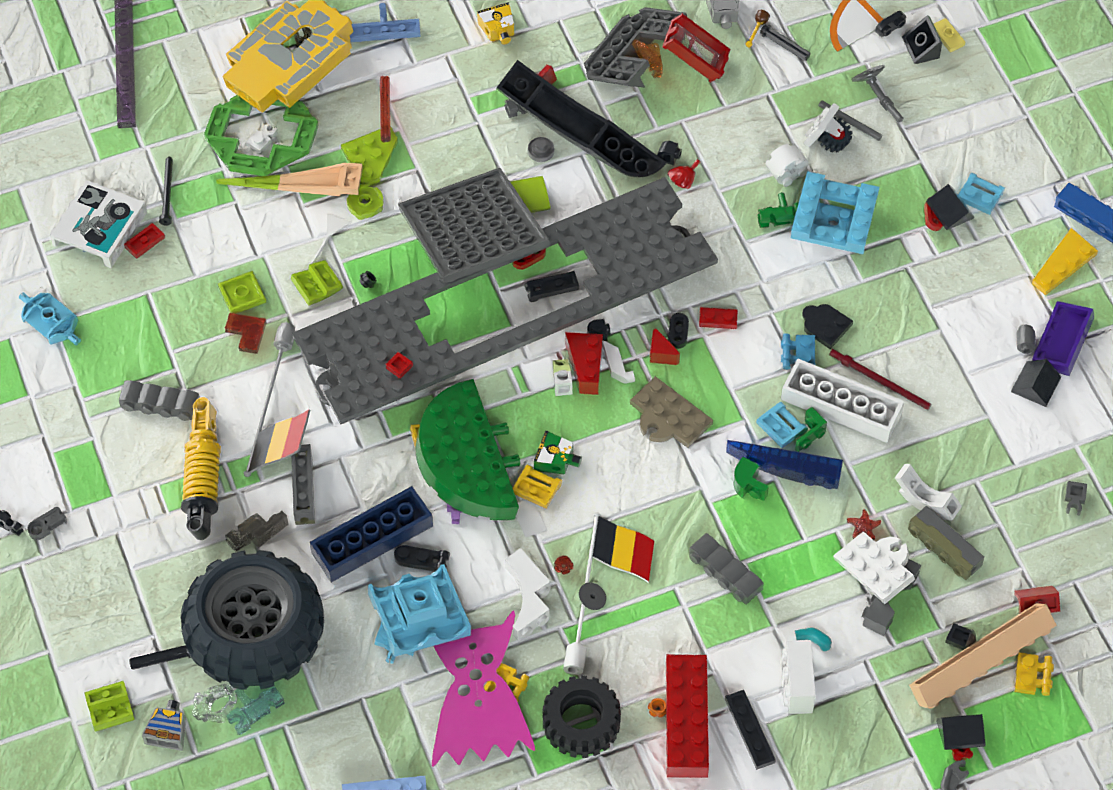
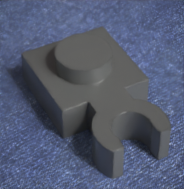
(1075, 496)

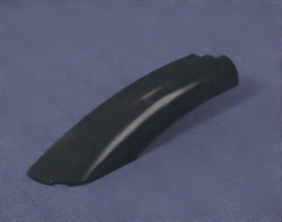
(578, 123)

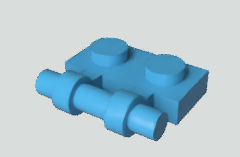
(804, 349)

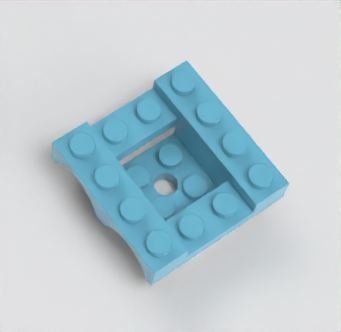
(813, 217)
(429, 621)

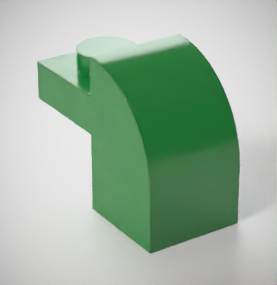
(745, 480)

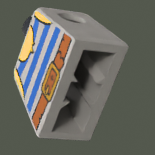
(166, 727)

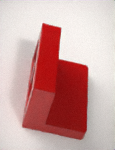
(1043, 595)

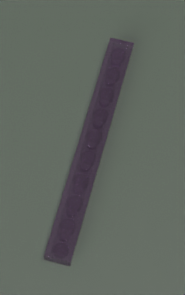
(125, 64)

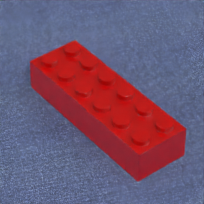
(687, 716)

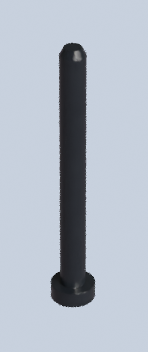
(165, 219)

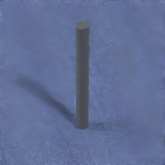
(869, 131)

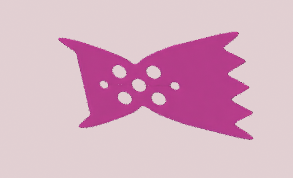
(499, 716)

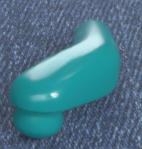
(816, 636)

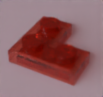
(250, 328)

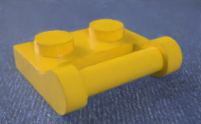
(535, 491)

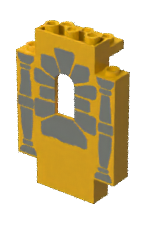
(270, 72)

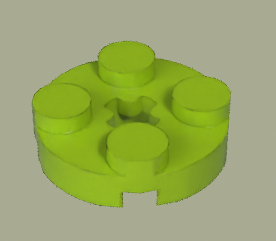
(369, 209)

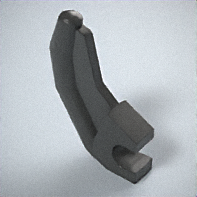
(953, 775)

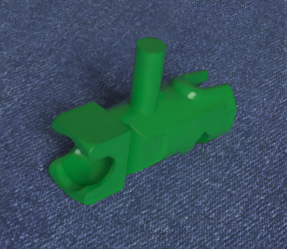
(778, 215)

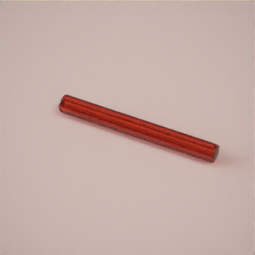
(385, 108)

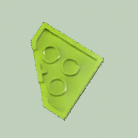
(370, 153)

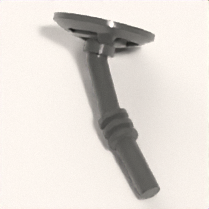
(870, 78)

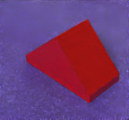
(662, 350)

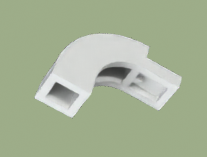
(921, 495)

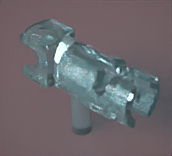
(254, 708)

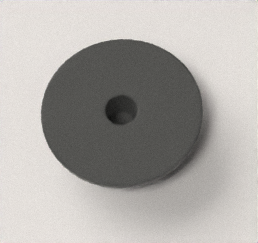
(592, 596)

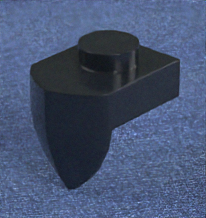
(960, 637)

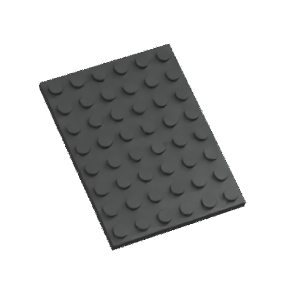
(473, 225)

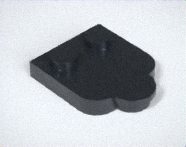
(825, 323)

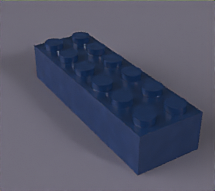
(371, 534)

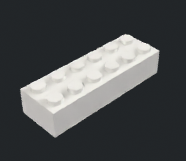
(842, 400)

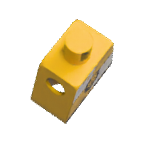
(497, 23)

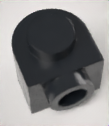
(669, 152)
(599, 327)

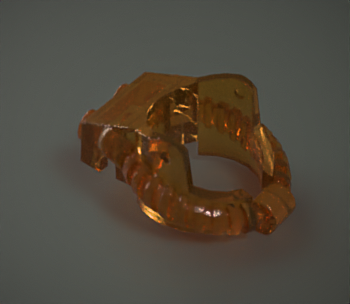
(652, 54)

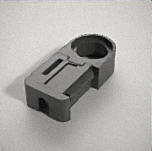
(48, 522)

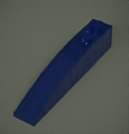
(790, 464)

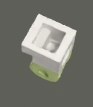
(562, 377)

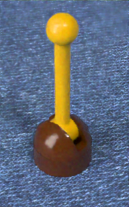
(761, 18)

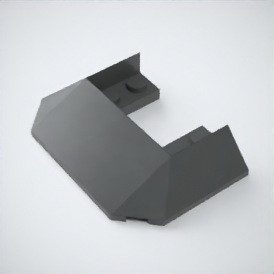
(615, 57)

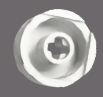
(787, 164)

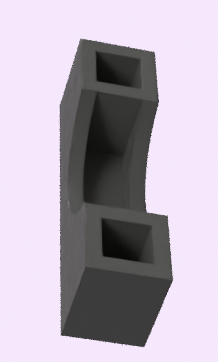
(880, 615)

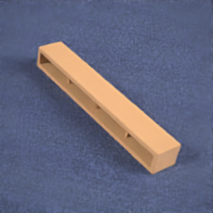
(983, 655)

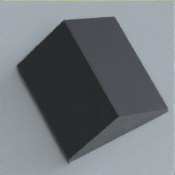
(923, 41)
(949, 207)
(1037, 381)
(962, 731)

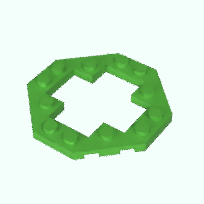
(280, 154)

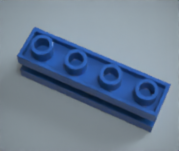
(1086, 210)

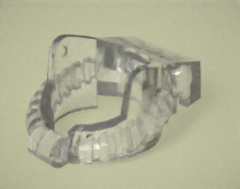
(203, 703)

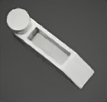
(616, 365)

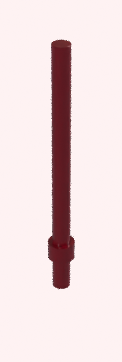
(848, 361)

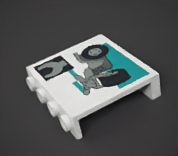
(99, 221)

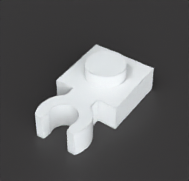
(261, 140)

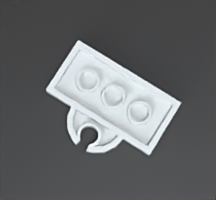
(877, 565)

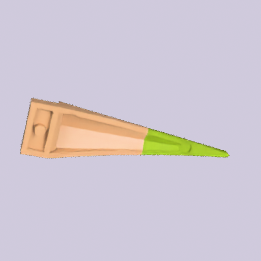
(329, 180)

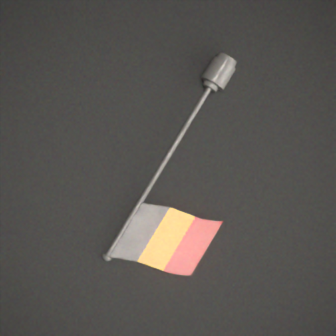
(284, 437)

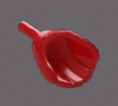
(683, 175)

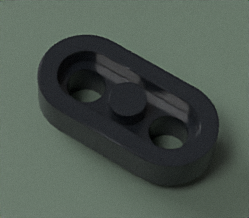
(889, 24)
(678, 332)

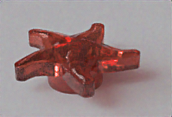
(864, 525)

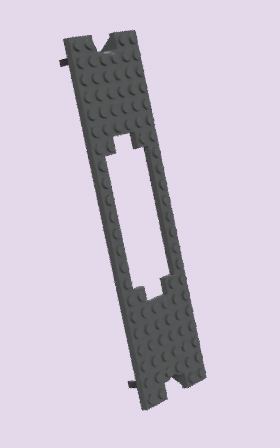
(623, 239)

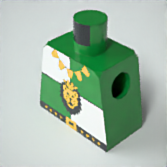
(555, 455)

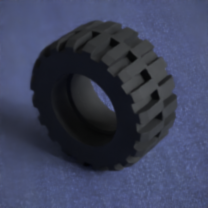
(581, 740)

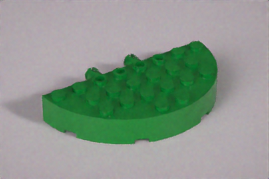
(462, 457)

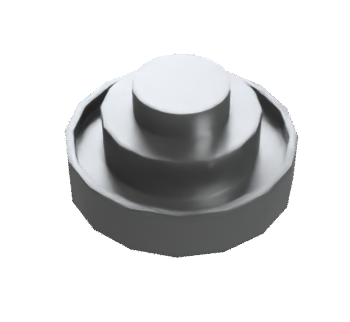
(541, 149)

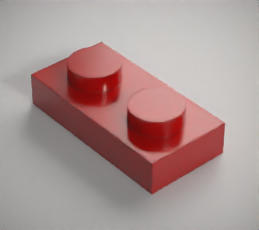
(144, 240)
(718, 318)

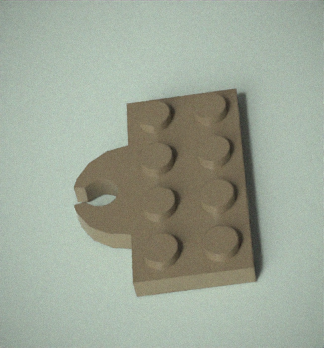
(669, 414)

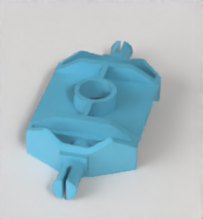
(55, 328)

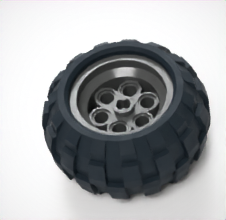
(242, 588)

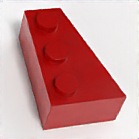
(585, 358)

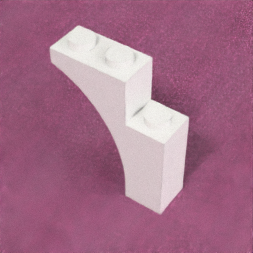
(533, 586)

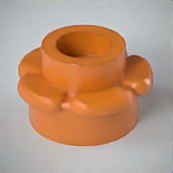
(657, 702)

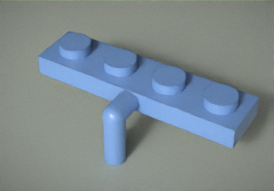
(385, 29)

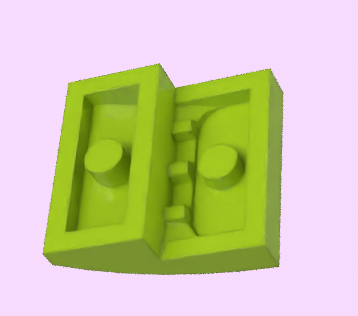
(533, 193)
(316, 282)
(109, 706)

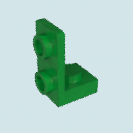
(818, 429)

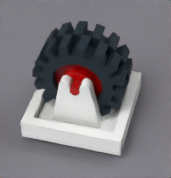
(829, 130)

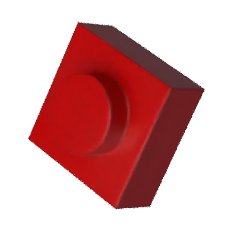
(399, 365)

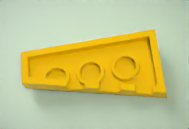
(1064, 261)

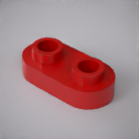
(931, 219)
(529, 260)

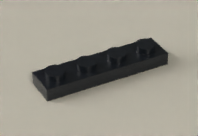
(750, 729)

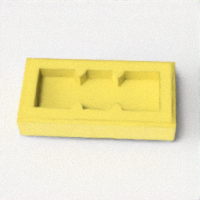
(949, 36)

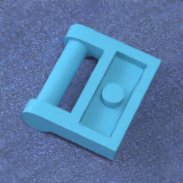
(978, 198)
(777, 428)

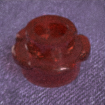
(563, 560)

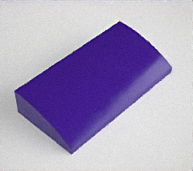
(1064, 336)

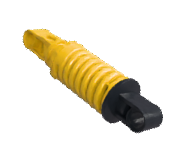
(201, 470)

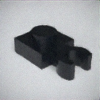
(9, 524)

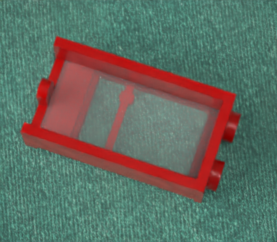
(696, 47)

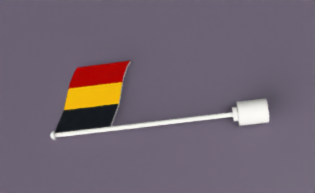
(620, 550)

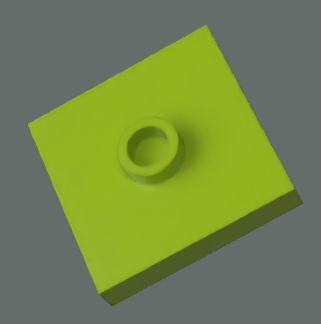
(242, 292)

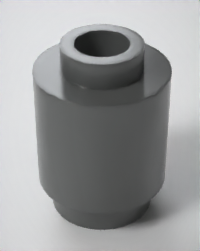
(1026, 339)

